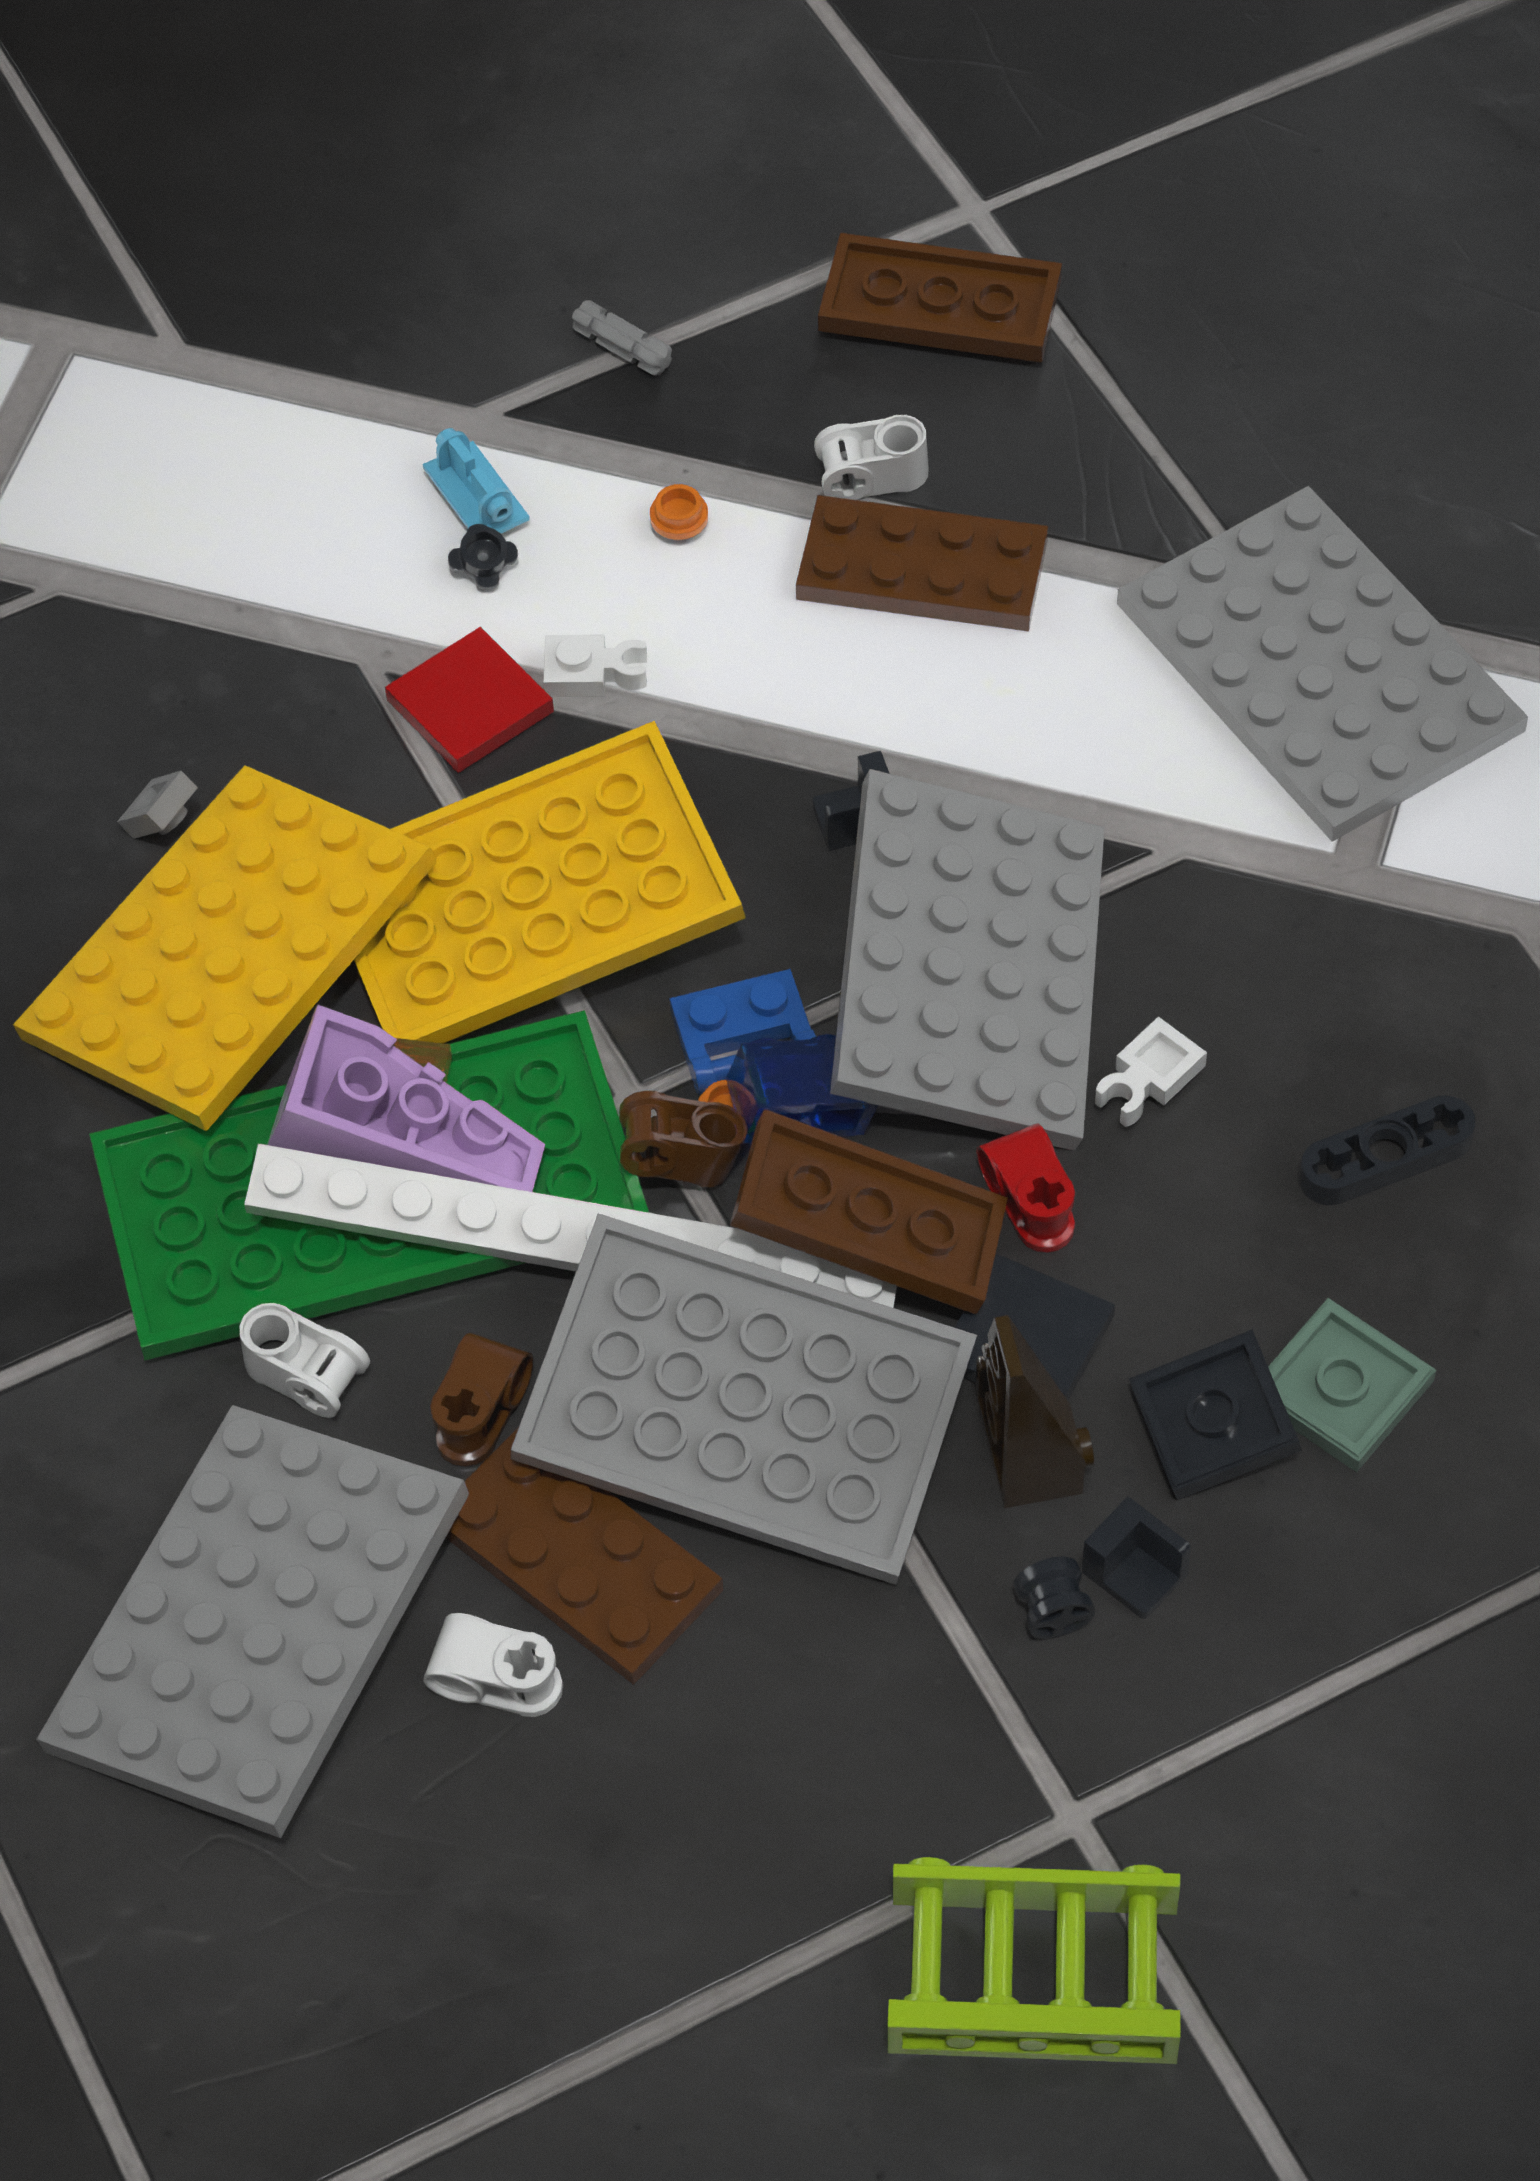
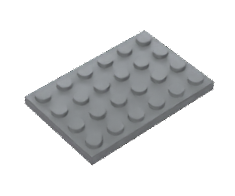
(1321, 662)
(969, 960)
(744, 1398)
(254, 1620)

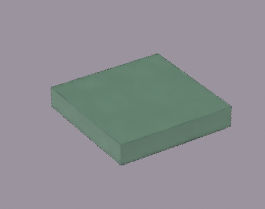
(1347, 1383)

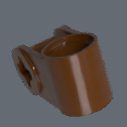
(684, 1141)
(478, 1397)

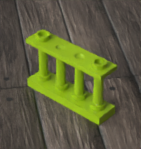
(1068, 2024)

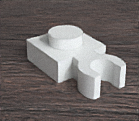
(583, 664)
(1154, 1065)

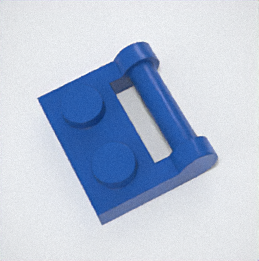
(734, 1014)

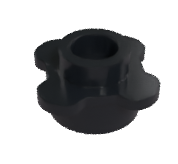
(483, 540)

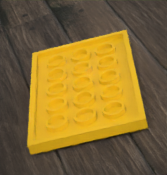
(547, 890)
(225, 946)

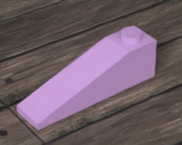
(377, 1106)

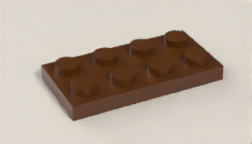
(940, 297)
(922, 563)
(869, 1211)
(582, 1560)

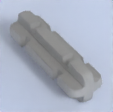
(622, 338)

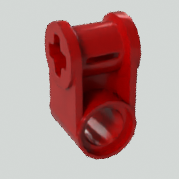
(1036, 1186)

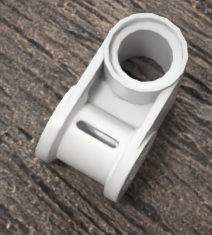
(878, 457)
(311, 1363)
(482, 1664)

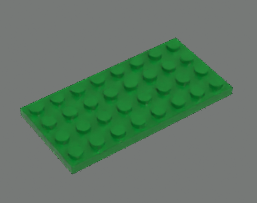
(204, 1262)

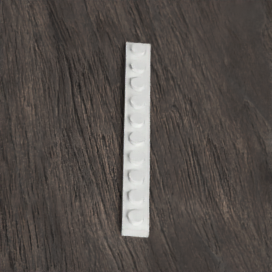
(495, 1218)

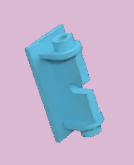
(472, 484)

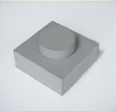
(158, 806)

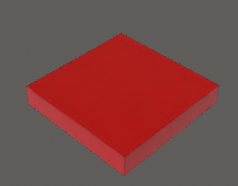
(469, 699)

